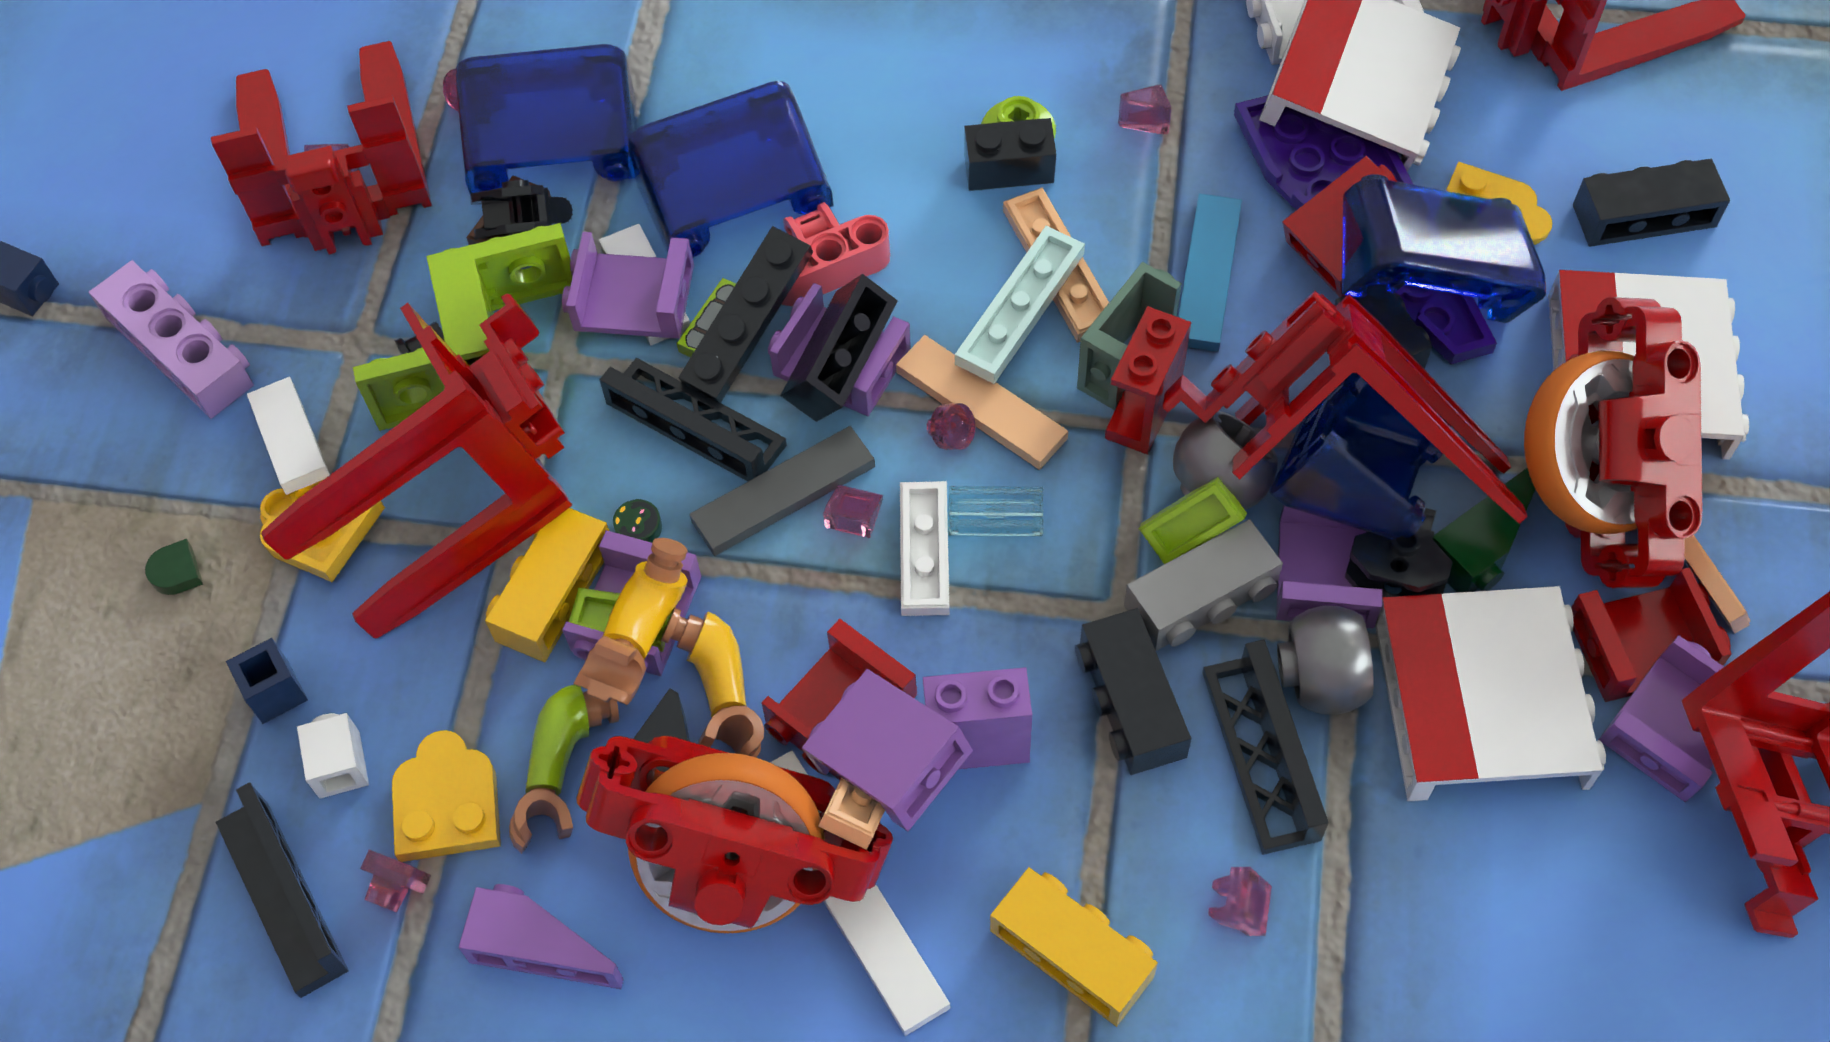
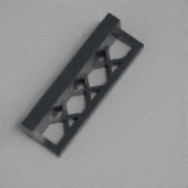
(691, 428)
(1282, 741)
(280, 894)

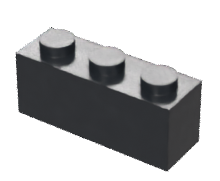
(1650, 202)
(839, 348)
(1132, 692)

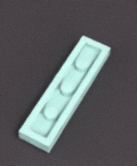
(1019, 304)

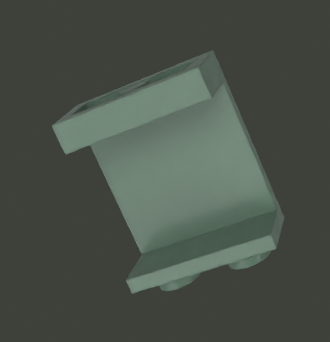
(1104, 340)

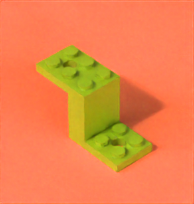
(466, 291)

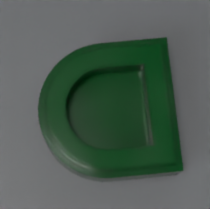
(173, 569)

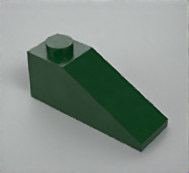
(1482, 539)

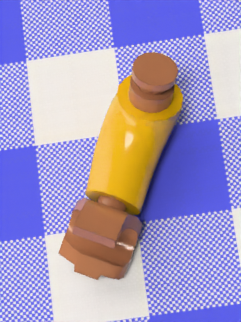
(645, 603)
(719, 664)

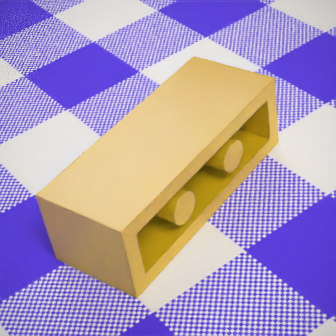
(545, 584)
(1074, 945)

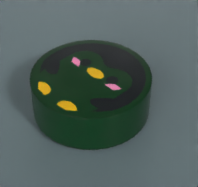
(638, 520)

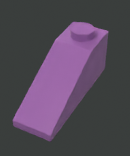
(521, 936)

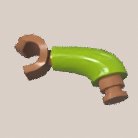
(557, 730)

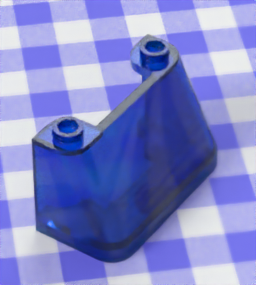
(545, 112)
(727, 163)
(1439, 243)
(1356, 463)

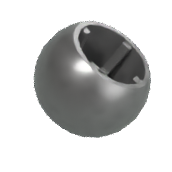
(1208, 453)
(1327, 660)

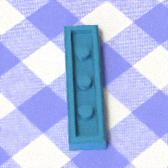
(1209, 269)

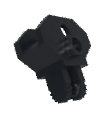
(518, 209)
(1404, 563)

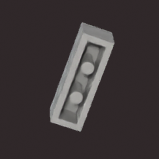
(1205, 585)

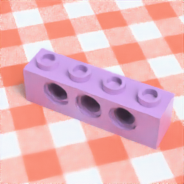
(172, 338)

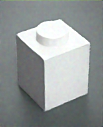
(332, 755)

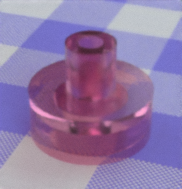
(952, 426)

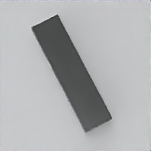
(782, 490)

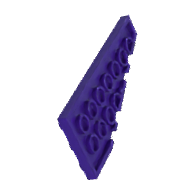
(1305, 157)

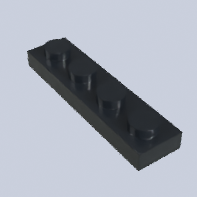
(746, 314)

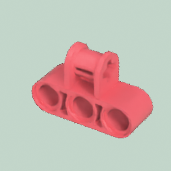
(852, 247)

